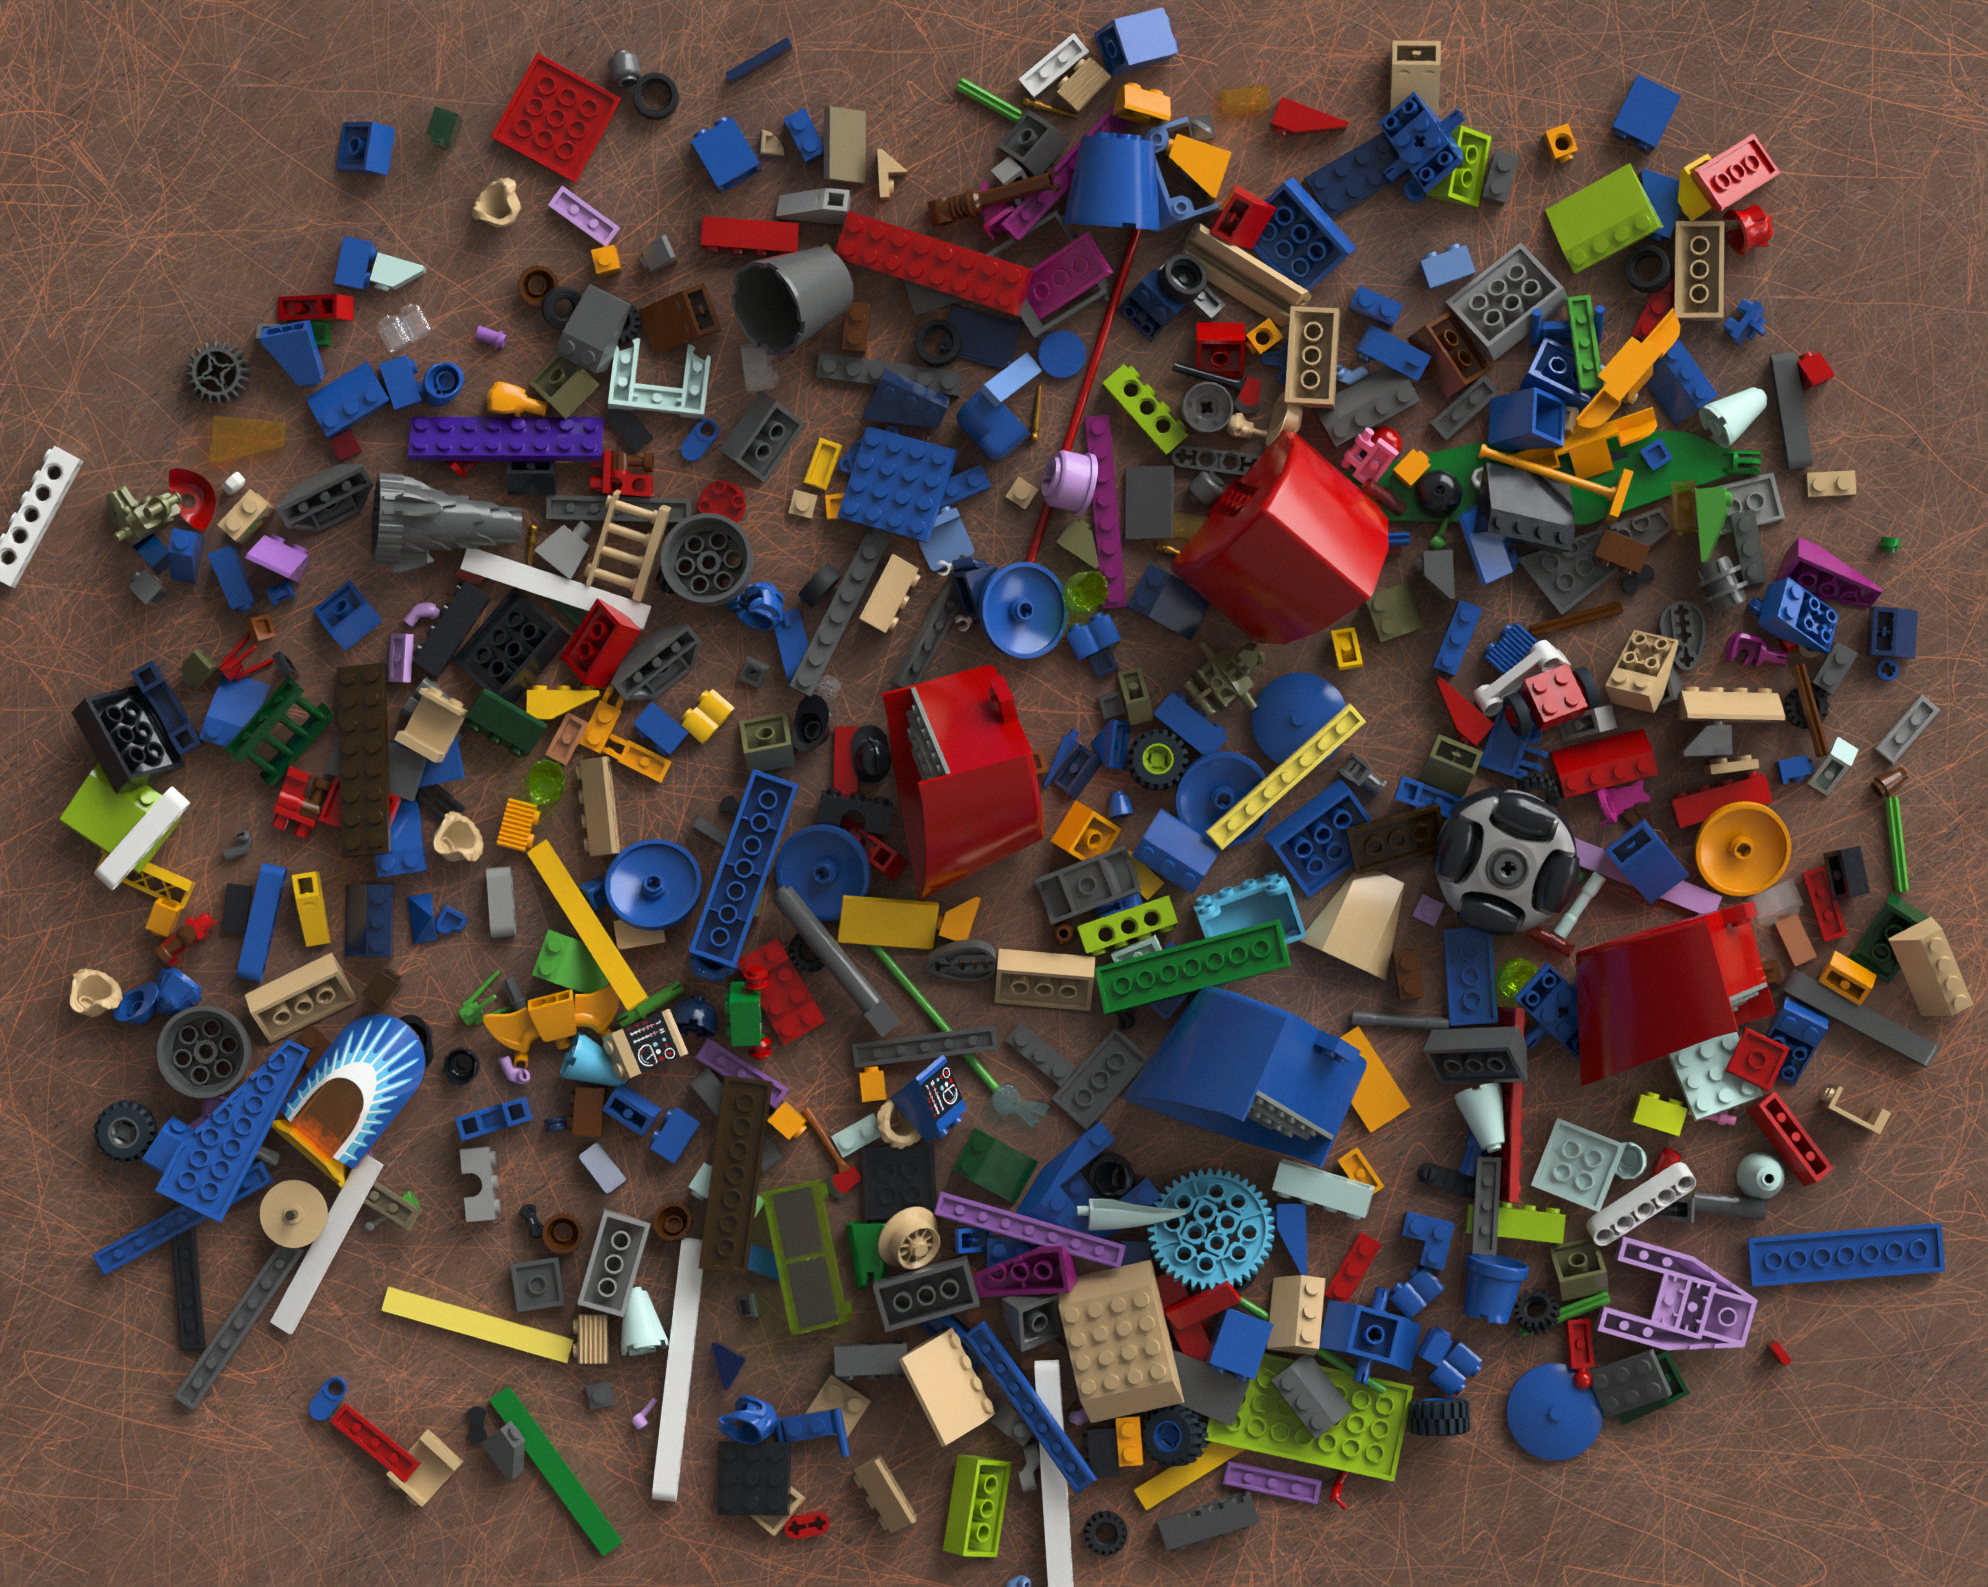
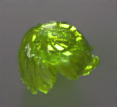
(1085, 591)
(545, 782)
(1514, 975)

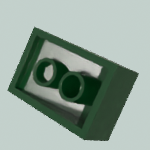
(1873, 948)
(994, 1165)

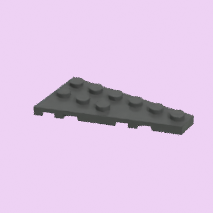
(1573, 575)

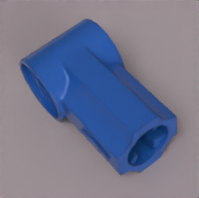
(1472, 1150)

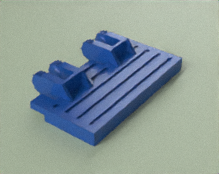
(1507, 751)

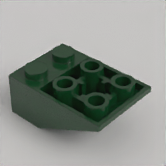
(1675, 1383)

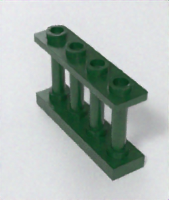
(266, 718)

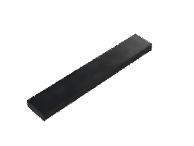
(188, 1289)

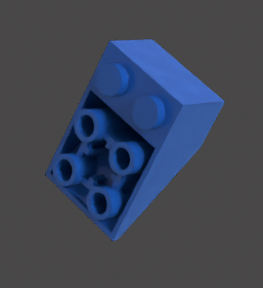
(1798, 616)
(1646, 861)
(1800, 1030)

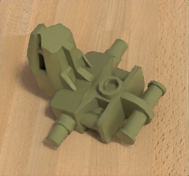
(140, 519)
(1225, 677)

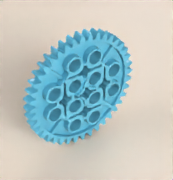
(1251, 1217)

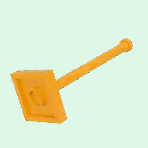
(1614, 494)

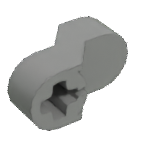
(1032, 1461)

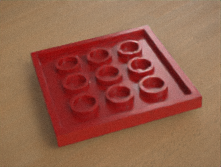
(556, 118)

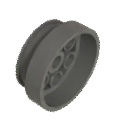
(706, 529)
(172, 1043)

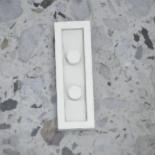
(1053, 65)

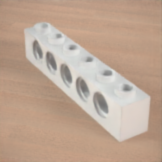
(46, 511)

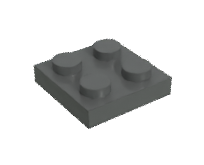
(538, 1284)

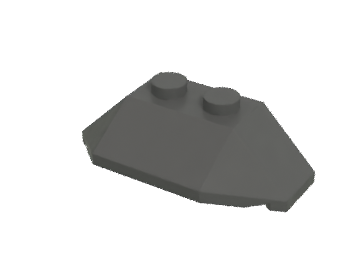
(326, 498)
(657, 663)

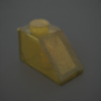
(1684, 508)

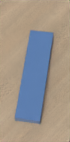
(1011, 379)

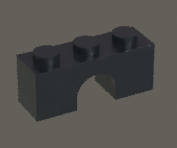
(875, 811)

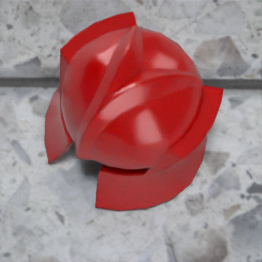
(1755, 226)

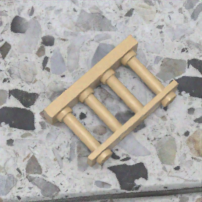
(650, 540)

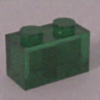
(444, 128)

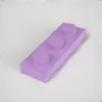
(584, 216)

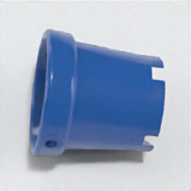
(1492, 1286)

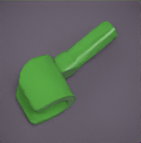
(1437, 542)

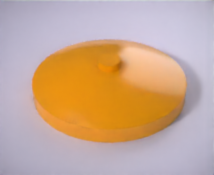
(1742, 848)

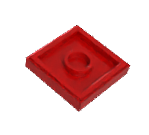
(1757, 1059)

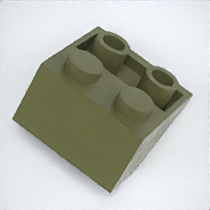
(1450, 765)

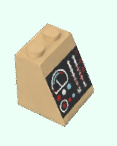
(644, 1045)

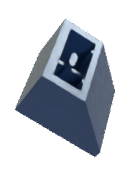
(1150, 307)
(1892, 632)

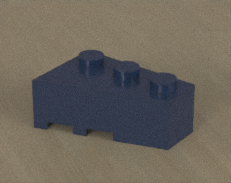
(905, 402)

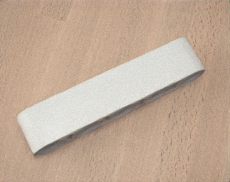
(142, 838)
(1641, 1204)

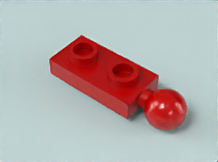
(1579, 1350)

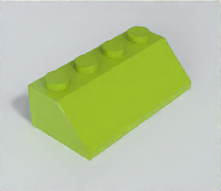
(977, 1506)

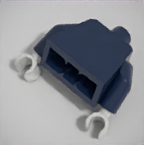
(969, 579)

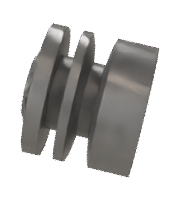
(1220, 404)

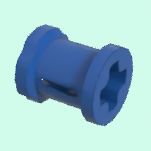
(280, 592)

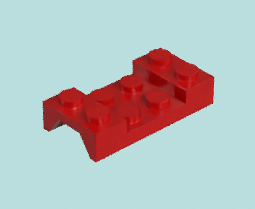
(786, 996)

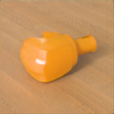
(510, 398)

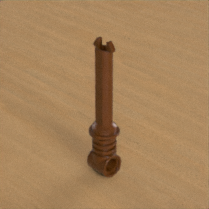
(972, 202)

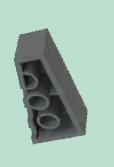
(1208, 1520)

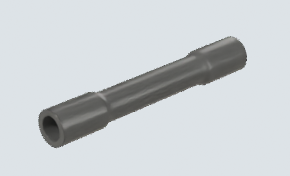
(1428, 1023)

